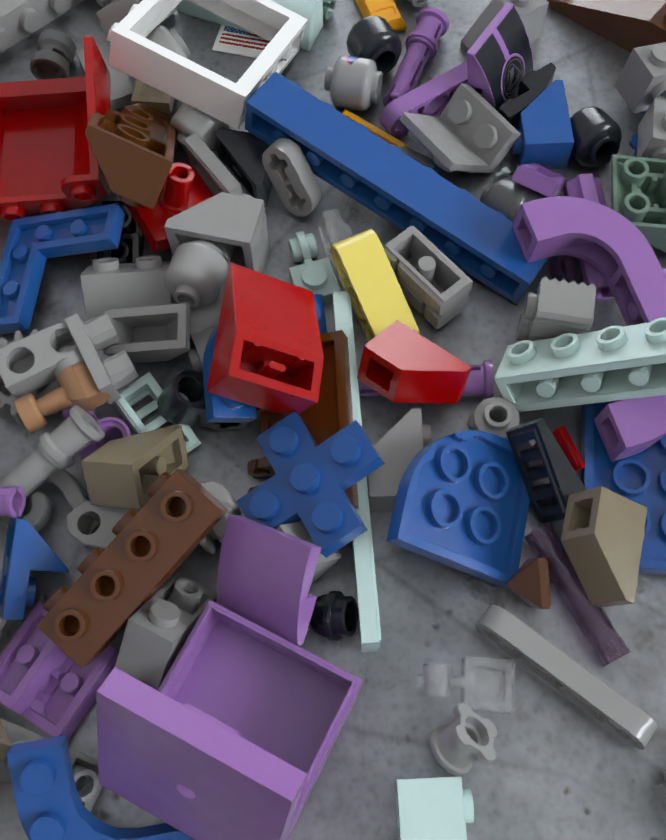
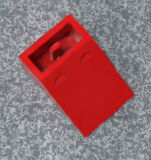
(267, 344)

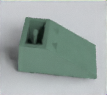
(640, 195)

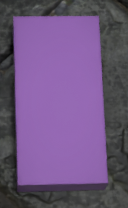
(540, 179)

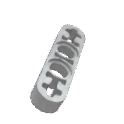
(567, 677)

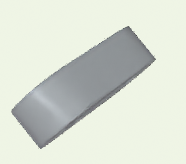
(292, 177)

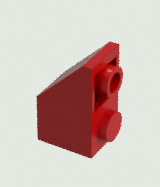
(411, 368)

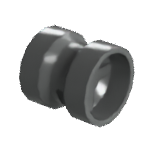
(53, 55)

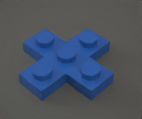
(312, 481)

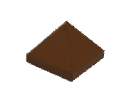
(532, 583)

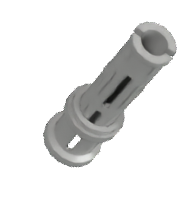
(55, 451)

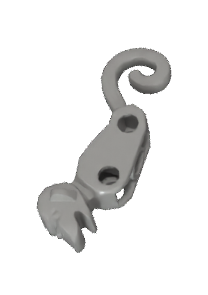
(86, 518)

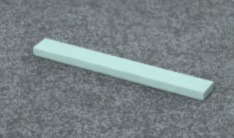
(362, 545)

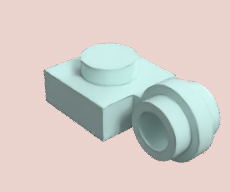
(311, 274)

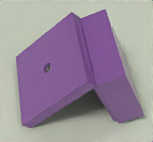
(227, 734)

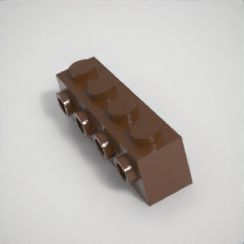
(131, 567)

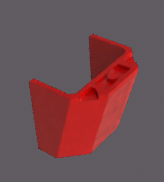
(44, 142)

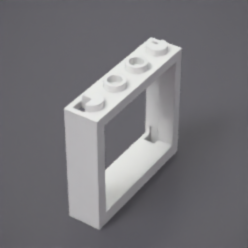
(191, 82)

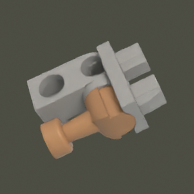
(71, 357)

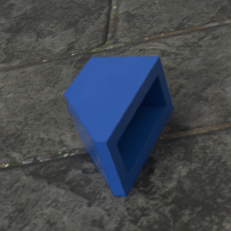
(545, 130)

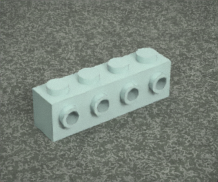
(585, 367)

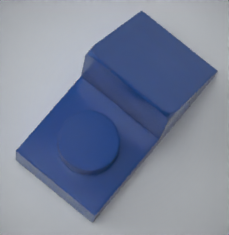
(23, 552)

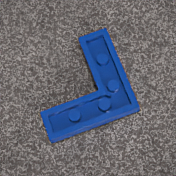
(44, 237)

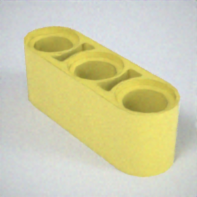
(371, 283)

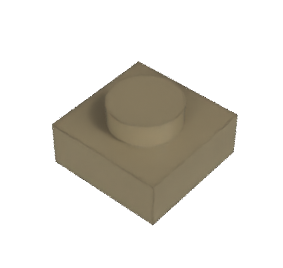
(152, 97)

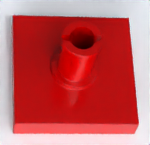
(180, 192)

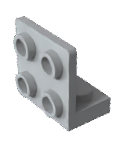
(465, 135)

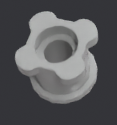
(494, 409)
(463, 741)

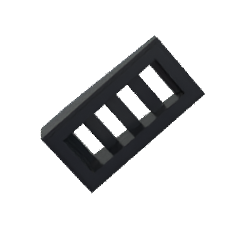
(545, 482)

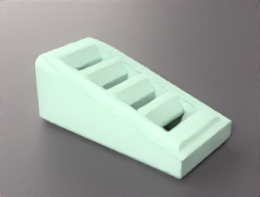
(136, 392)

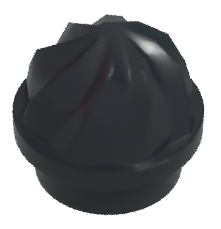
(335, 615)

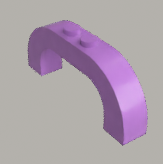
(635, 278)

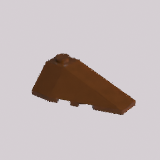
(619, 21)
(133, 151)

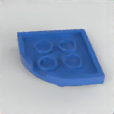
(464, 506)

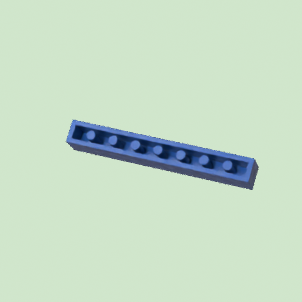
(393, 185)

